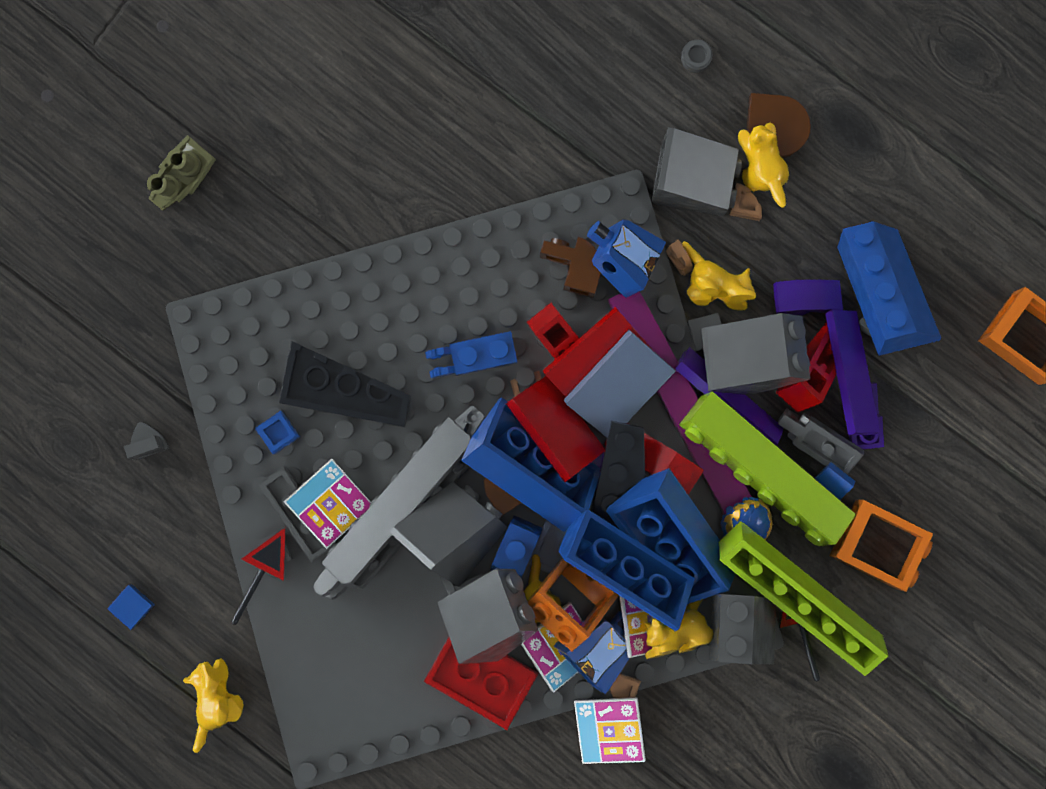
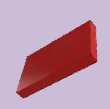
(587, 351)
(556, 428)
(485, 687)

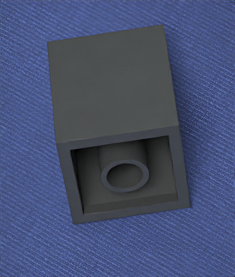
(696, 174)
(756, 354)
(451, 532)
(488, 617)
(742, 629)

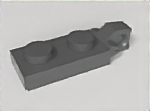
(820, 441)

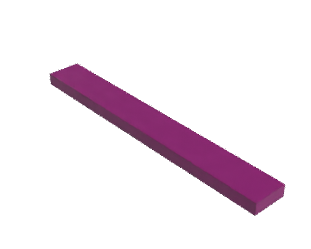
(679, 399)

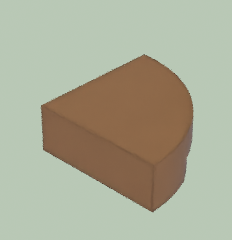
(746, 204)
(679, 257)
(625, 686)

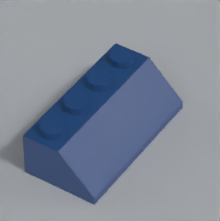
(886, 288)
(514, 462)
(669, 523)
(627, 568)

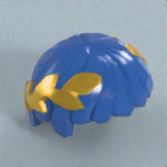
(752, 513)

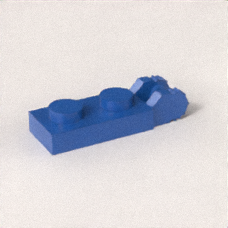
(475, 355)

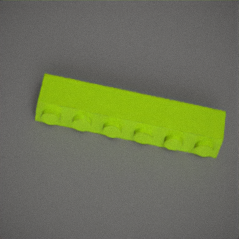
(767, 470)
(802, 598)

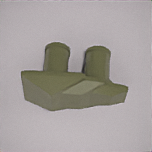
(179, 173)

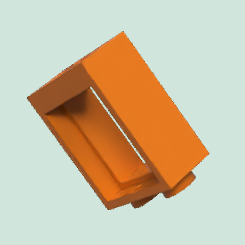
(992, 337)
(847, 543)
(557, 619)

